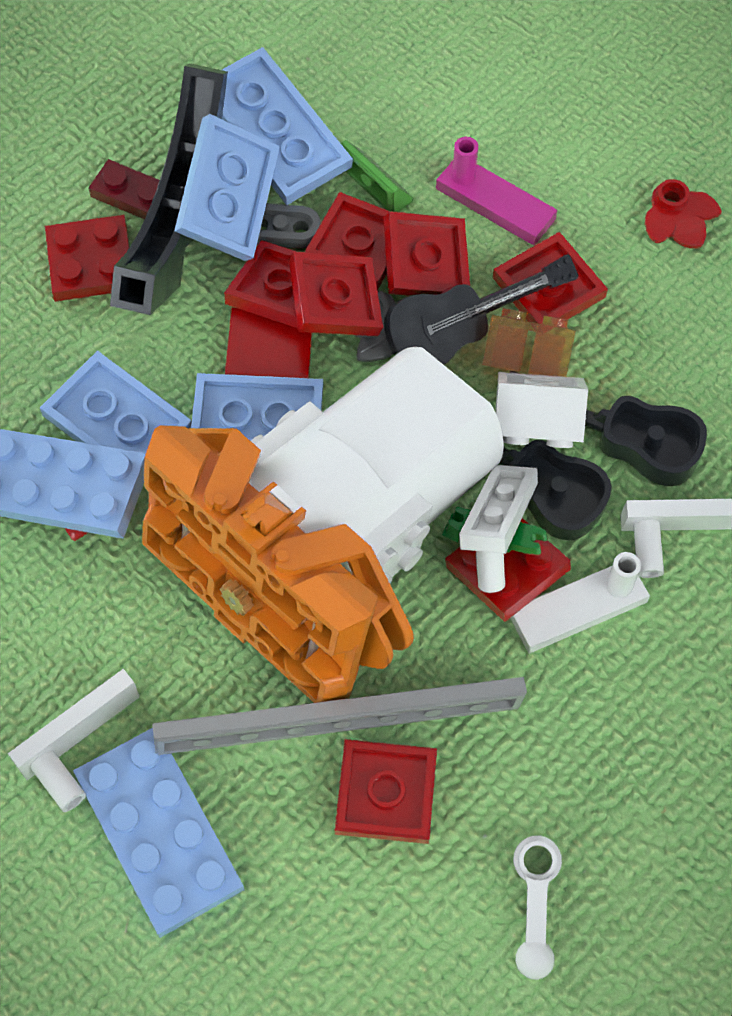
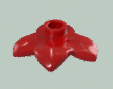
(682, 218)

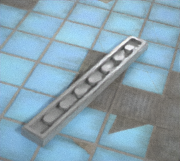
(338, 716)

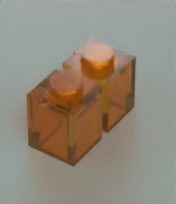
(508, 340)

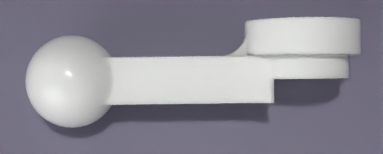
(535, 956)

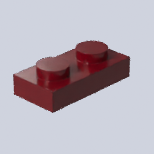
(124, 188)

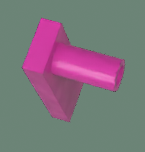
(493, 195)

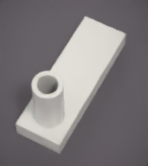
(652, 516)
(495, 521)
(582, 604)
(41, 751)

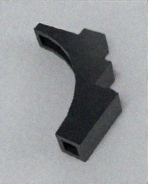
(155, 259)

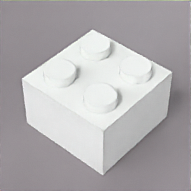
(541, 408)

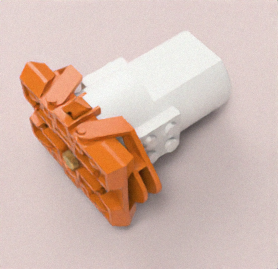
(319, 514)

